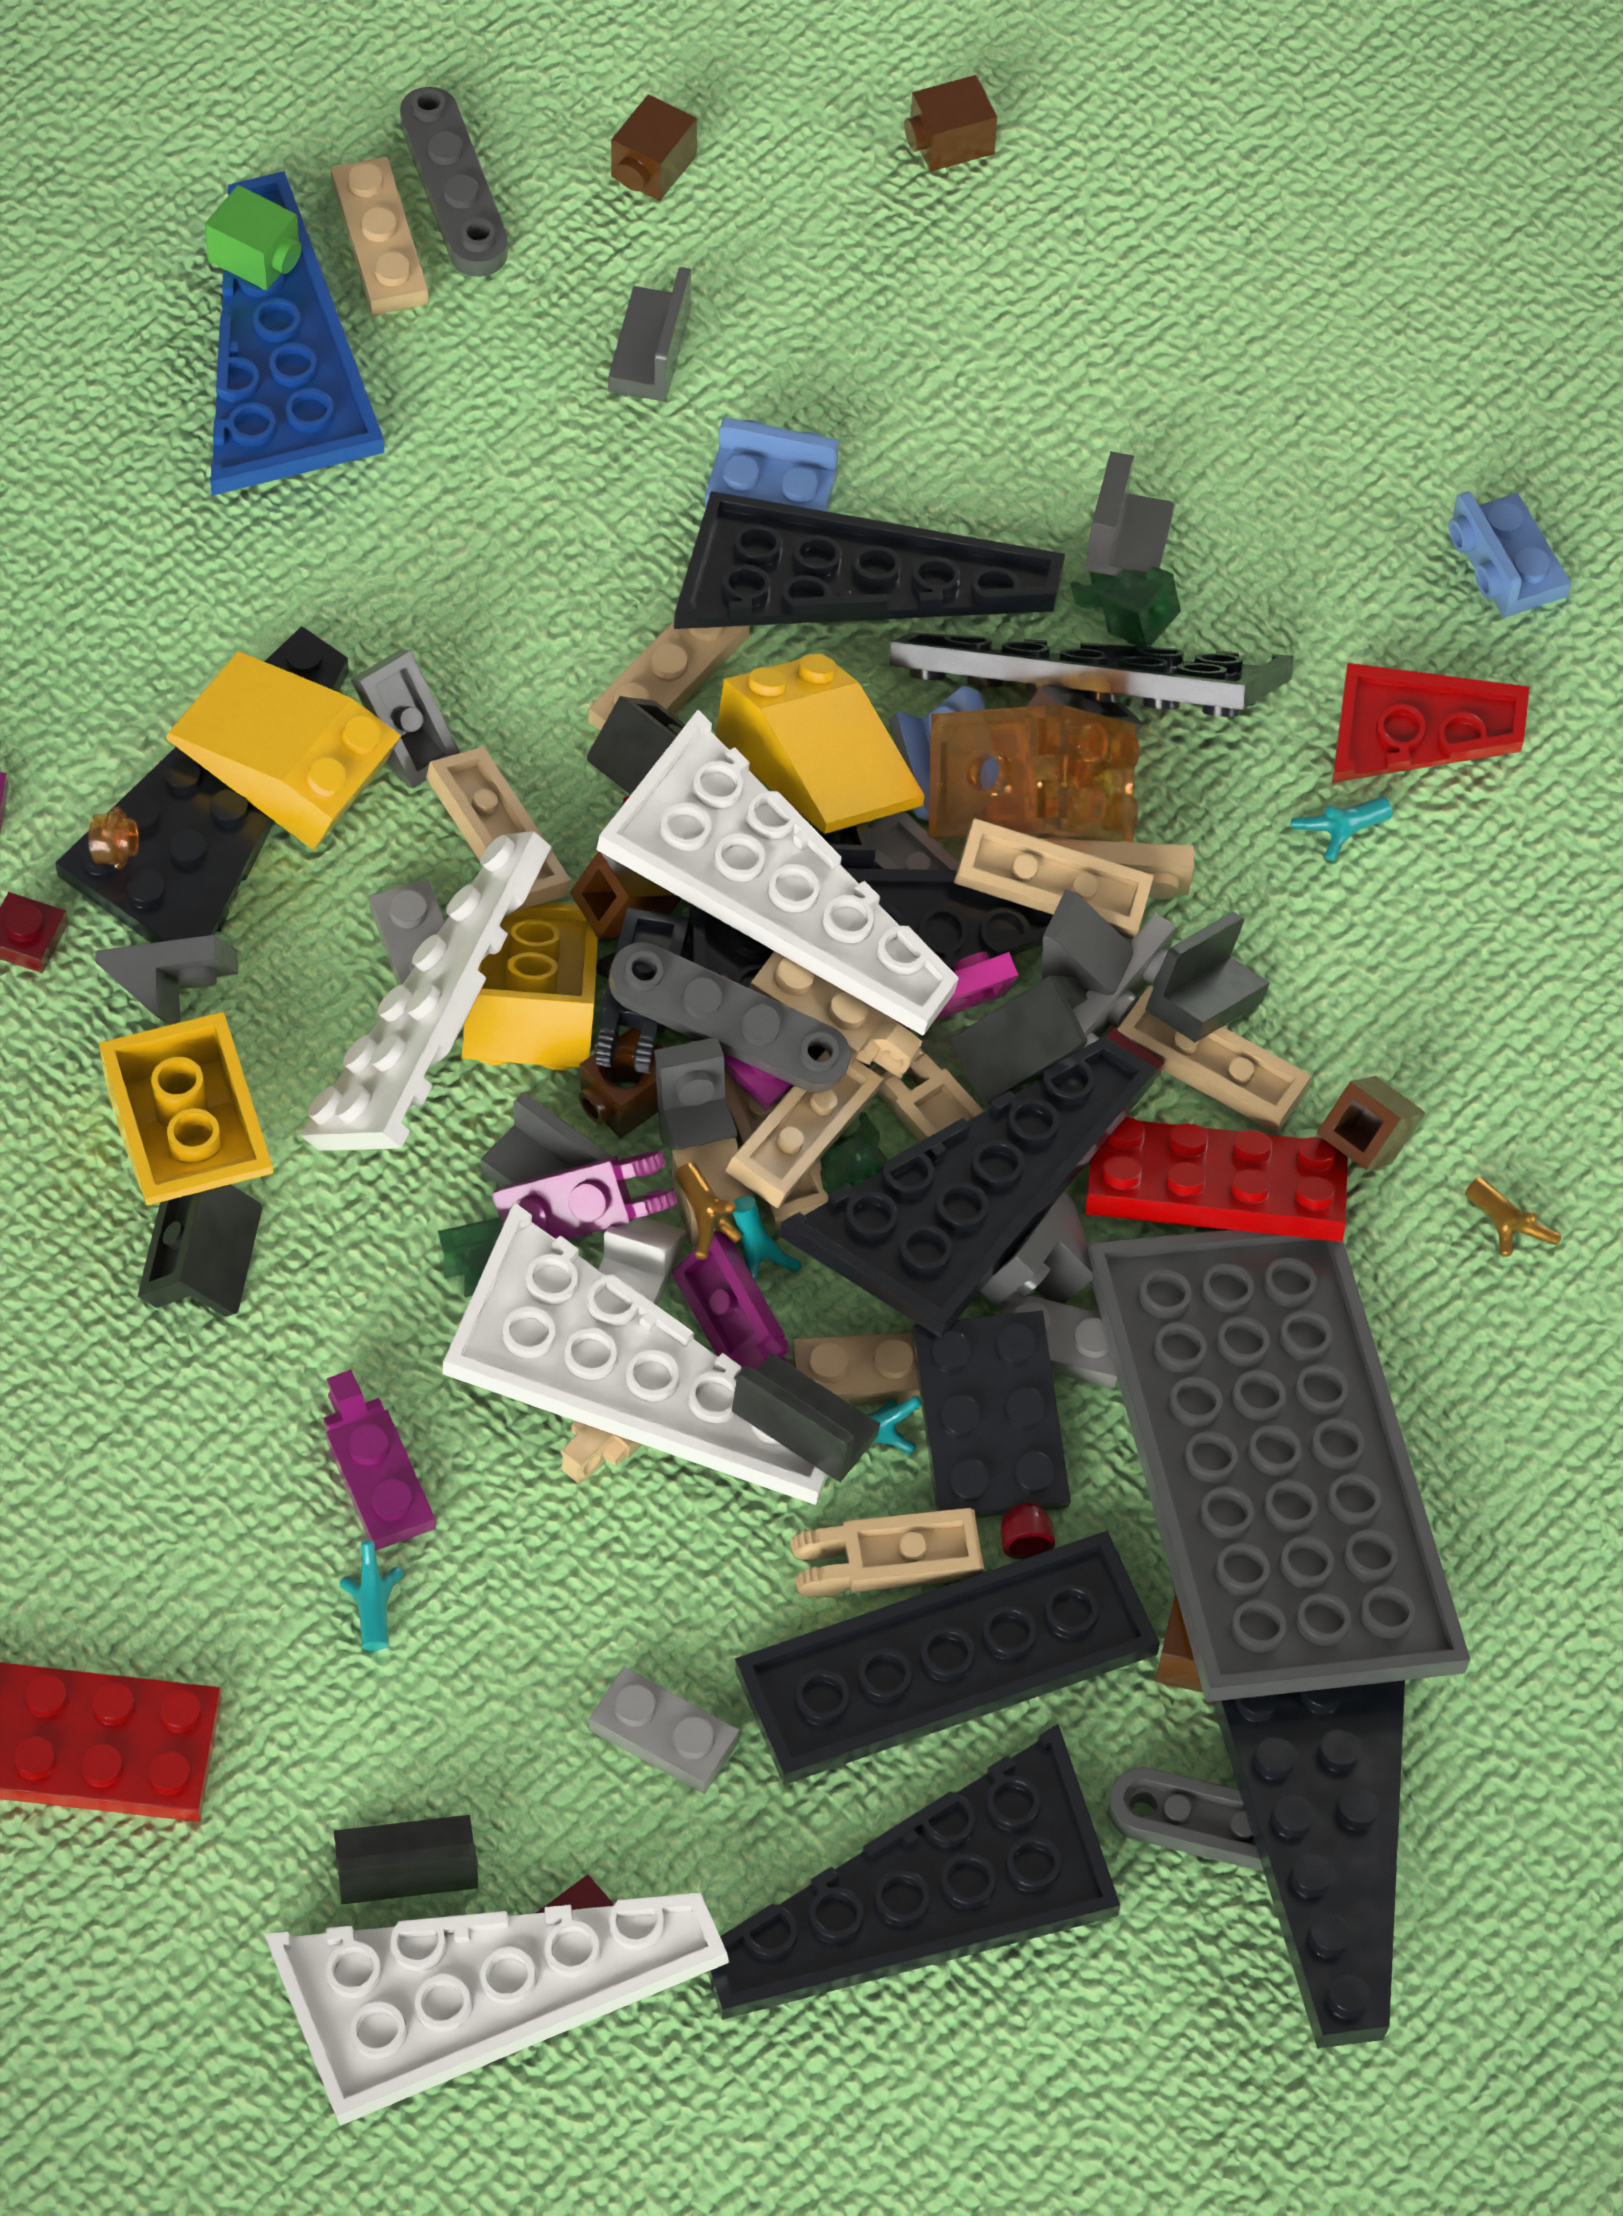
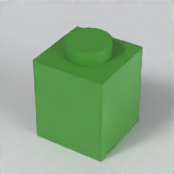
(253, 238)

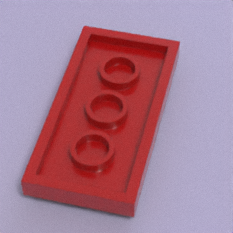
(1220, 1180)
(105, 1741)

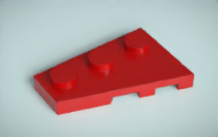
(1423, 720)

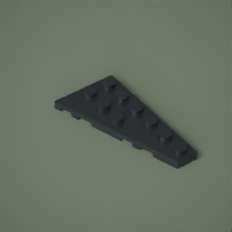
(192, 831)
(967, 1196)

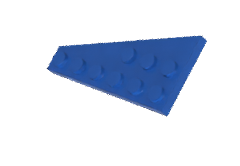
(285, 373)

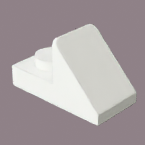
(642, 1254)

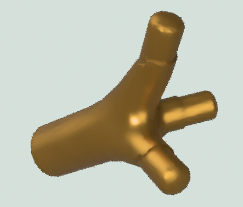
(707, 1207)
(1507, 1216)

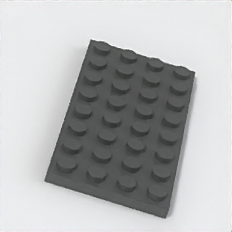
(1274, 1464)

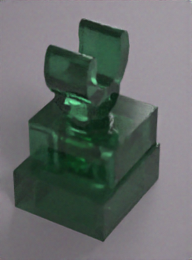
(1133, 604)
(853, 1157)
(466, 1250)

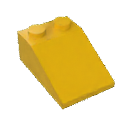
(816, 742)
(285, 744)
(536, 991)
(184, 1108)

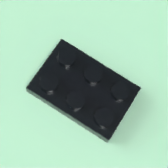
(991, 1414)

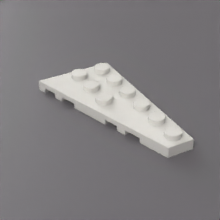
(759, 866)
(427, 1010)
(610, 1358)
(456, 1992)

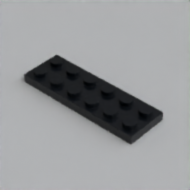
(945, 1657)

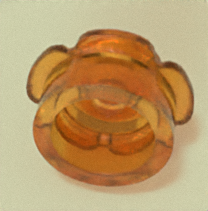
(113, 838)

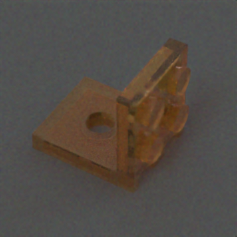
(1056, 774)

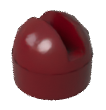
(1026, 1531)

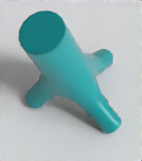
(1345, 822)
(756, 1241)
(889, 1416)
(372, 1598)

